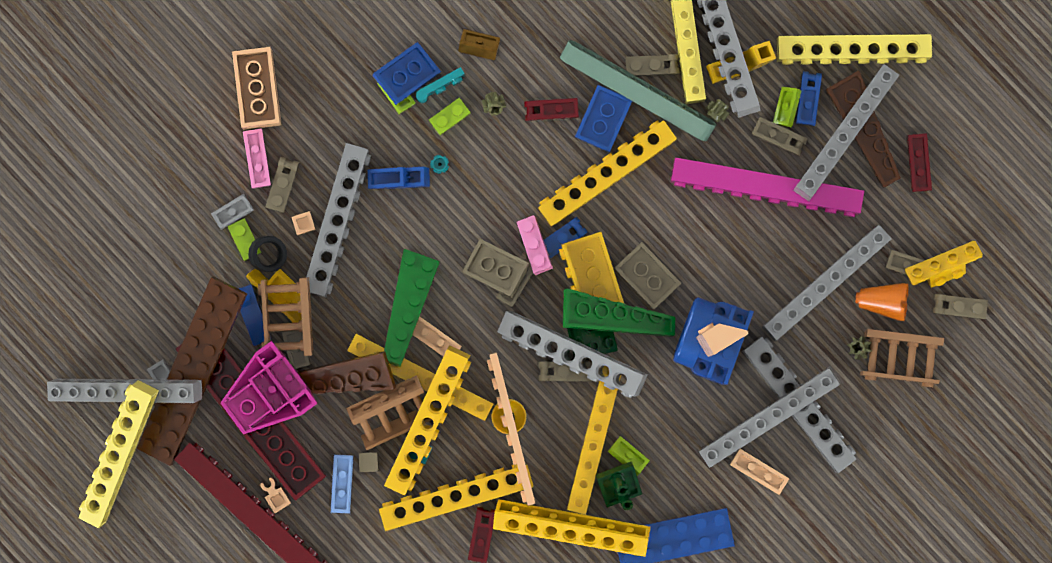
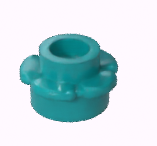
(439, 159)

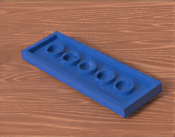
(685, 537)

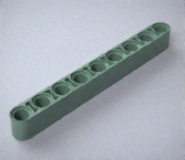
(637, 90)

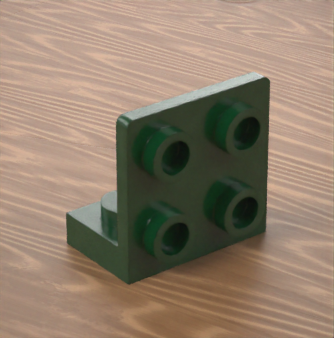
(599, 340)

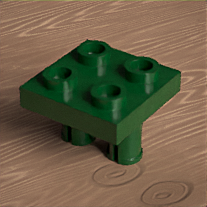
(619, 485)

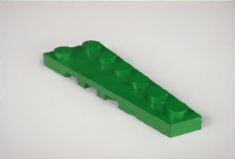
(411, 293)
(600, 314)

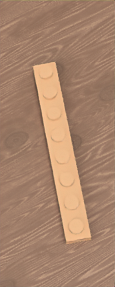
(512, 437)

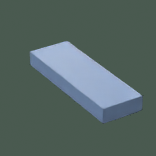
(342, 484)

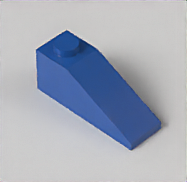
(253, 315)

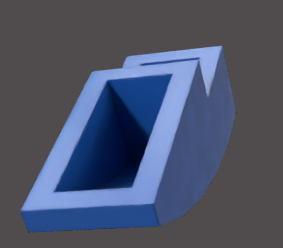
(398, 178)

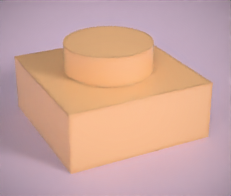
(303, 223)

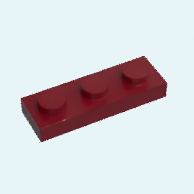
(919, 162)

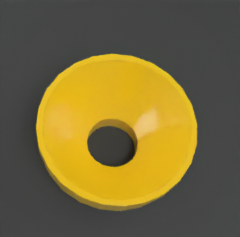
(517, 409)

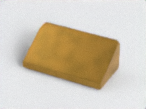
(479, 44)

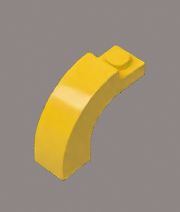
(754, 57)

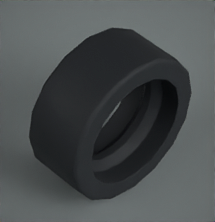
(282, 254)

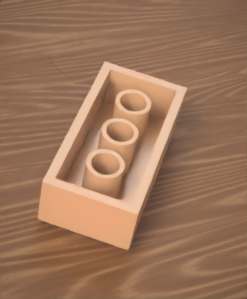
(256, 88)

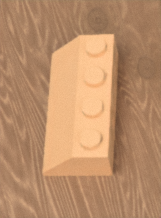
(718, 337)

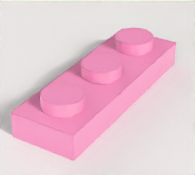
(257, 158)
(534, 245)

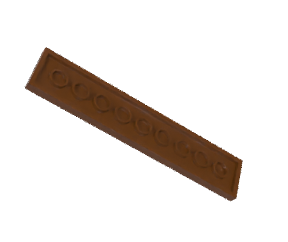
(193, 362)

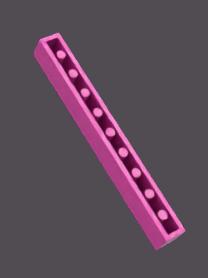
(765, 186)

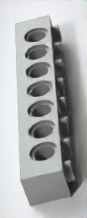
(749, 103)
(846, 132)
(350, 154)
(826, 282)
(635, 377)
(114, 390)
(769, 417)
(847, 453)

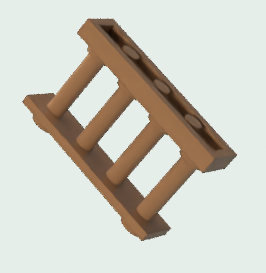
(302, 307)
(912, 341)
(381, 402)

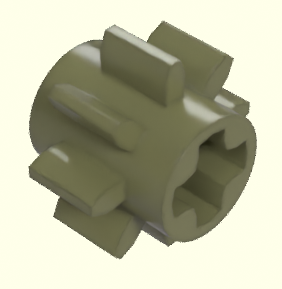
(493, 103)
(717, 110)
(865, 347)

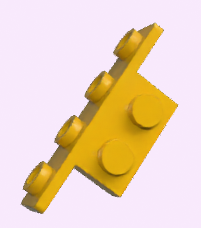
(944, 266)
(278, 278)

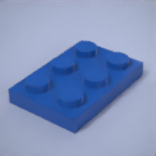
(406, 73)
(603, 118)

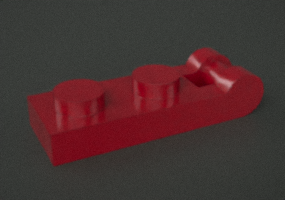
(552, 109)
(481, 536)

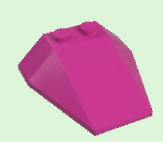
(267, 392)

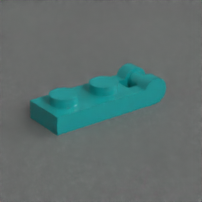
(440, 85)

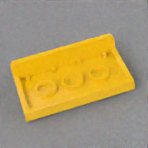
(591, 267)

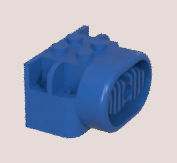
(691, 354)

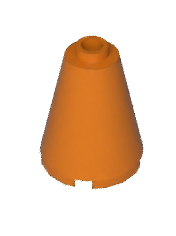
(885, 300)

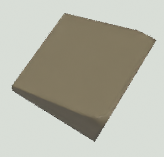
(368, 462)

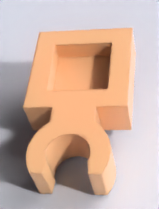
(277, 497)

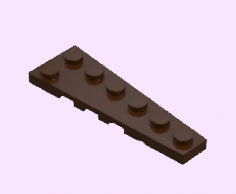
(870, 137)
(356, 374)

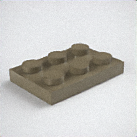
(496, 268)
(647, 275)

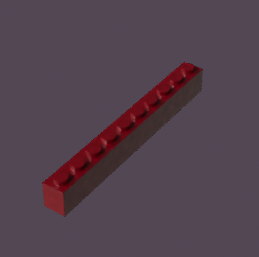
(244, 506)

